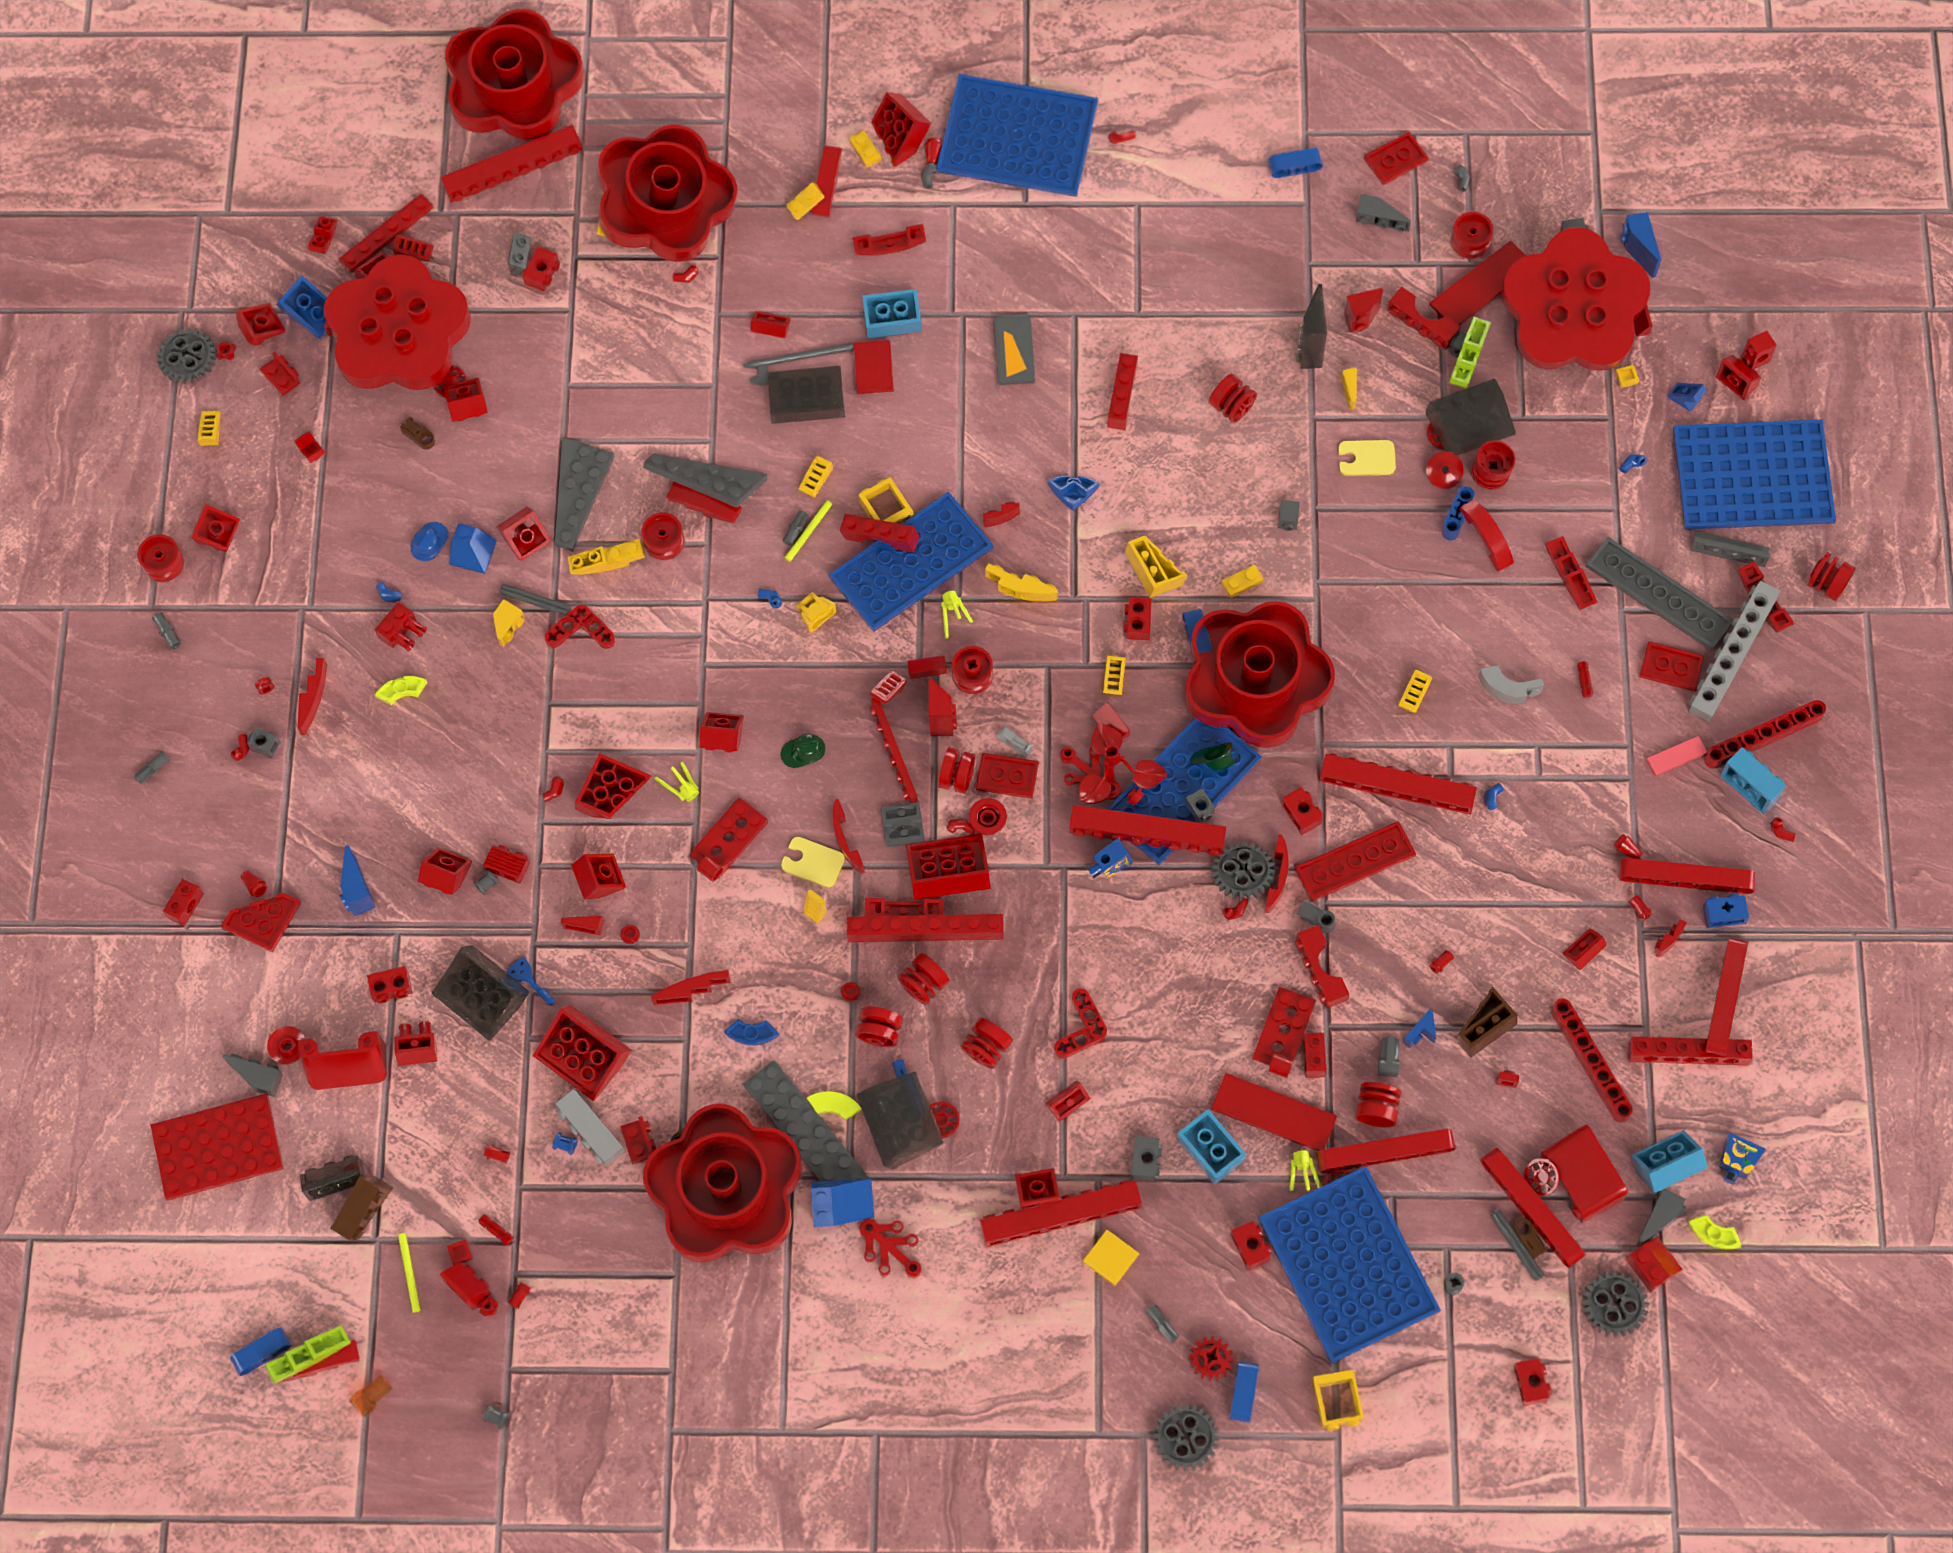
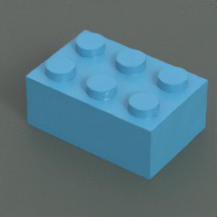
(892, 313)
(1753, 780)
(1211, 1146)
(1669, 1161)

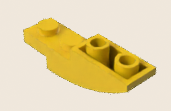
(607, 559)
(1027, 588)

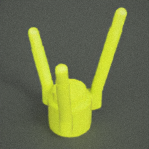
(952, 602)
(688, 790)
(1303, 1162)

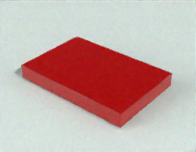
(1396, 158)
(873, 367)
(1671, 666)
(1007, 775)

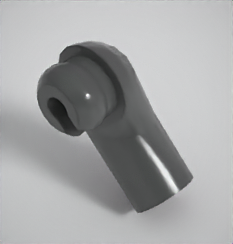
(1464, 176)

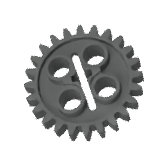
(186, 355)
(1256, 861)
(1631, 1295)
(1169, 1445)

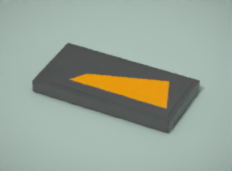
(1014, 350)

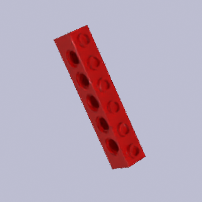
(1687, 1051)

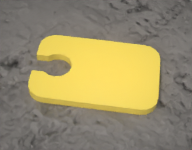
(1371, 456)
(818, 862)

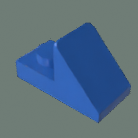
(1687, 394)
(1425, 1026)

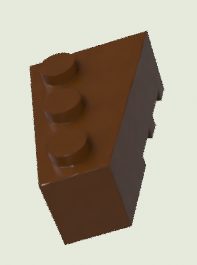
(1487, 1024)
(361, 1207)

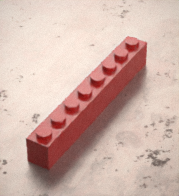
(511, 164)
(1398, 784)
(1147, 830)
(925, 928)
(1061, 1214)

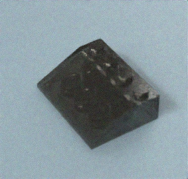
(1312, 333)
(806, 394)
(1471, 417)
(480, 991)
(900, 1119)

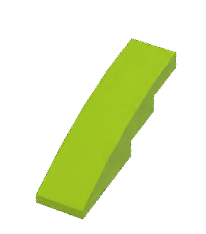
(1470, 352)
(307, 1354)

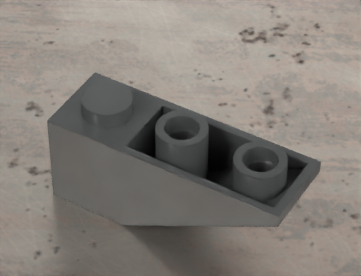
(1377, 212)
(260, 1077)

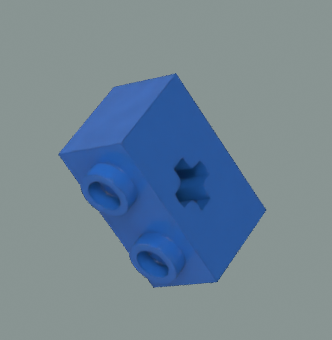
(1718, 917)

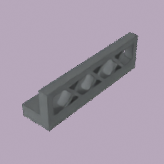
(1730, 549)

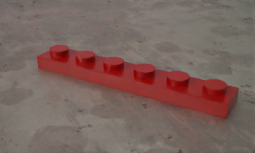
(386, 233)
(895, 757)

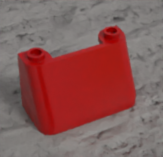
(345, 1067)
(1586, 1173)

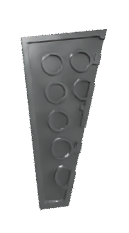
(580, 480)
(717, 481)

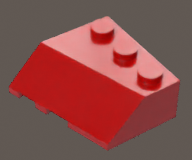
(900, 127)
(941, 711)
(609, 787)

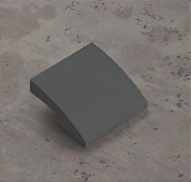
(903, 824)

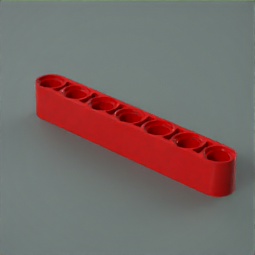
(1770, 727)
(1687, 876)
(1726, 996)
(1592, 1070)
(1386, 1150)
(1532, 1207)

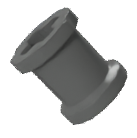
(486, 882)
(1460, 1283)
(496, 1416)

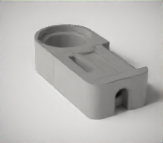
(1015, 742)

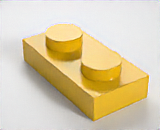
(865, 149)
(805, 201)
(1242, 581)

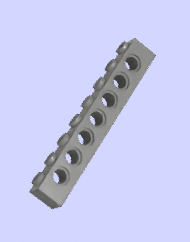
(1706, 708)

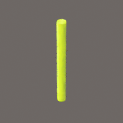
(807, 532)
(409, 1272)

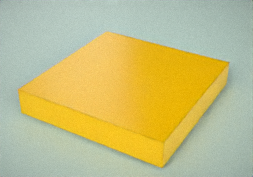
(1111, 1257)

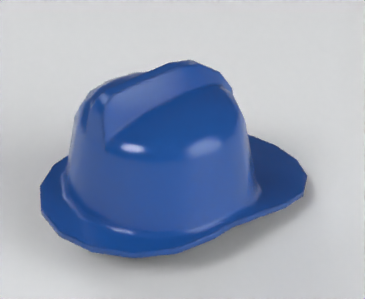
(429, 541)

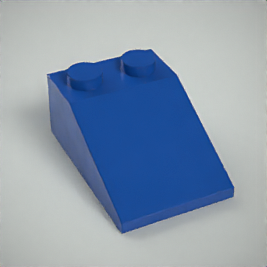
(1641, 242)
(305, 306)
(355, 892)
(841, 1201)

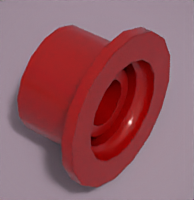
(987, 816)

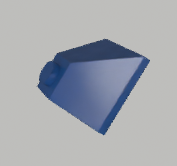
(471, 548)

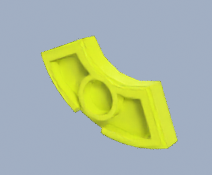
(401, 687)
(834, 1103)
(1713, 1234)

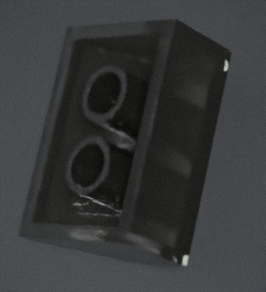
(331, 1178)

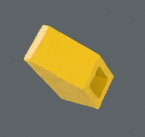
(507, 620)

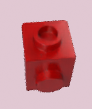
(309, 447)

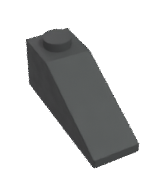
(1664, 1213)

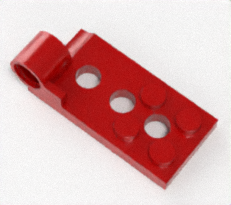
(715, 866)
(1282, 1061)

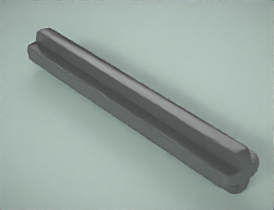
(534, 599)
(1517, 1245)

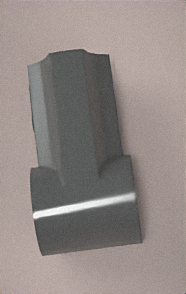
(1316, 915)
(1389, 1062)

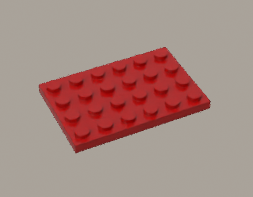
(216, 1147)

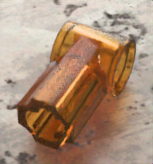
(366, 1399)

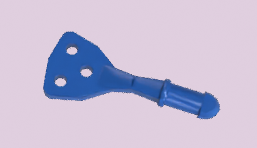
(527, 977)

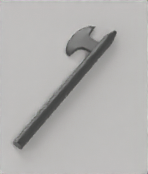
(762, 378)

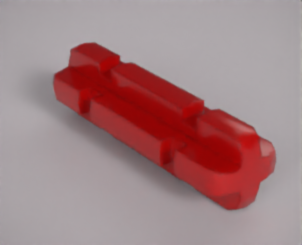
(1585, 680)
(495, 1229)

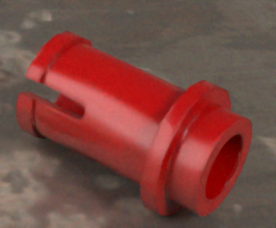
(1639, 906)
(1438, 964)
(496, 1153)
(519, 1295)

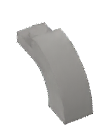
(1507, 690)

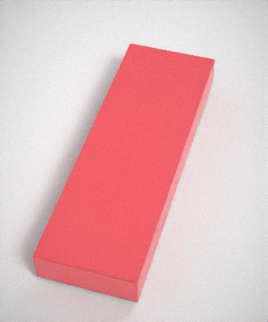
(1676, 756)

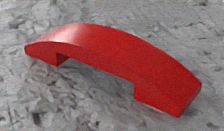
(889, 243)
(1490, 534)
(1778, 617)
(852, 857)
(1275, 894)
(880, 907)

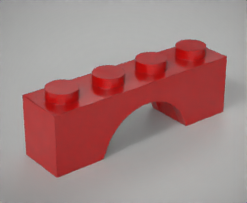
(1439, 331)
(1122, 391)
(897, 535)
(1331, 988)

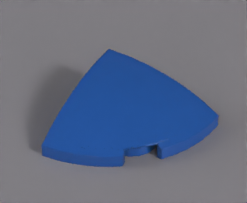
(1073, 490)

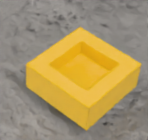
(1627, 376)

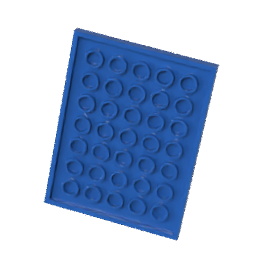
(1017, 135)
(1349, 1264)

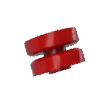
(1472, 235)
(663, 536)
(160, 558)
(972, 670)
(956, 771)
(878, 1026)

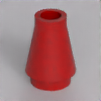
(933, 149)
(1627, 847)
(254, 884)

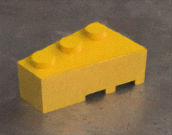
(1153, 568)

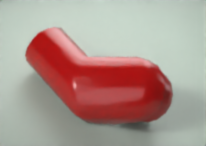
(1122, 137)
(687, 276)
(239, 753)
(556, 789)
(955, 824)
(1779, 830)
(1235, 912)

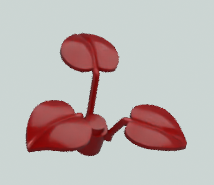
(1107, 742)

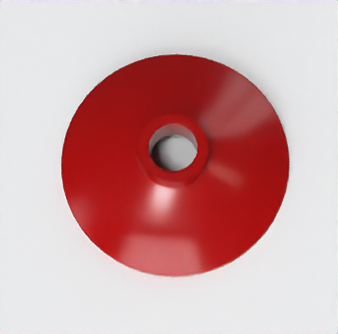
(1448, 479)
(279, 1040)

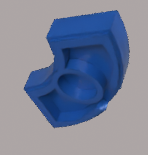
(751, 1034)

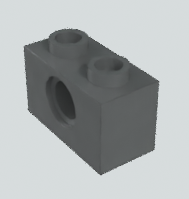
(1140, 1169)

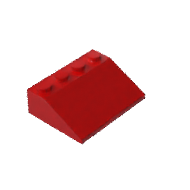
(948, 866)
(581, 1052)

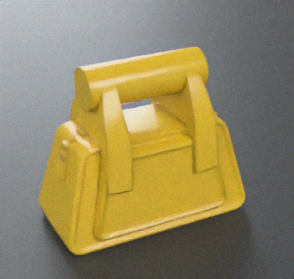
(817, 612)

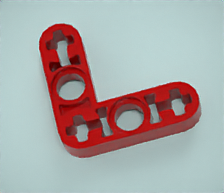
(583, 622)
(1087, 1032)

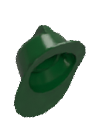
(802, 750)
(1215, 757)

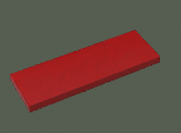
(1477, 286)
(1355, 861)
(1274, 1112)

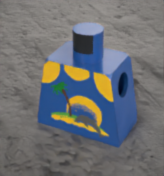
(1115, 855)
(1739, 1157)

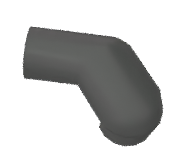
(926, 175)

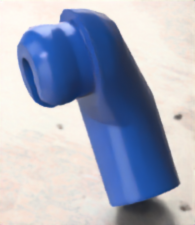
(1632, 461)
(388, 595)
(772, 596)
(1490, 796)

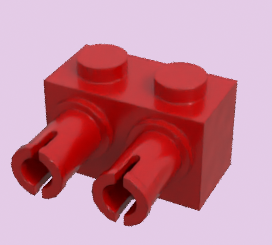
(395, 626)
(415, 1048)

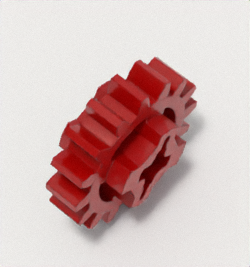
(1218, 1361)

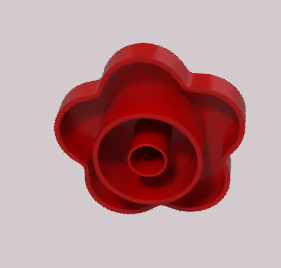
(512, 75)
(663, 192)
(1575, 302)
(396, 325)
(1258, 674)
(724, 1185)

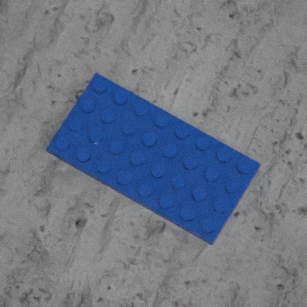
(889, 580)
(1186, 778)

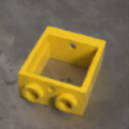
(882, 486)
(1334, 1379)

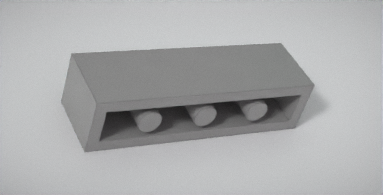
(590, 1128)

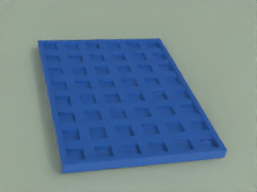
(1754, 474)

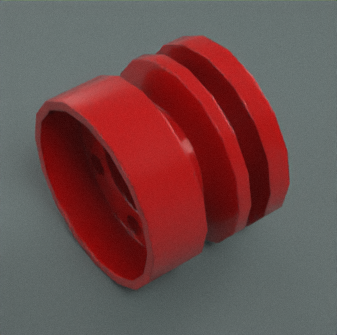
(1232, 398)
(1493, 465)
(1831, 576)
(920, 982)
(985, 1044)
(1378, 1104)

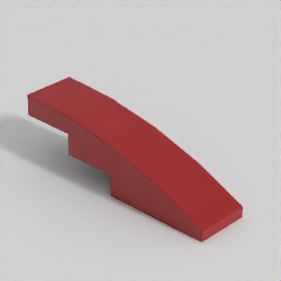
(827, 179)
(703, 503)
(1570, 573)
(310, 701)
(683, 990)
(344, 1356)

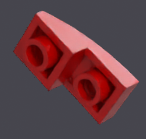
(323, 235)
(1008, 511)
(1665, 944)

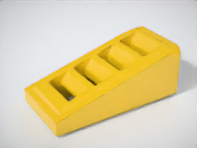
(1349, 383)
(209, 440)
(818, 461)
(1116, 660)
(1416, 677)
(814, 906)

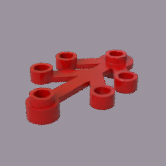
(1088, 771)
(888, 1245)

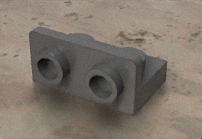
(518, 253)

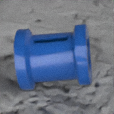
(565, 1143)

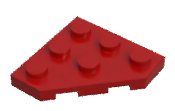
(262, 920)

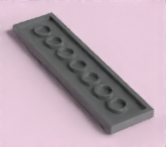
(1659, 593)
(799, 1120)

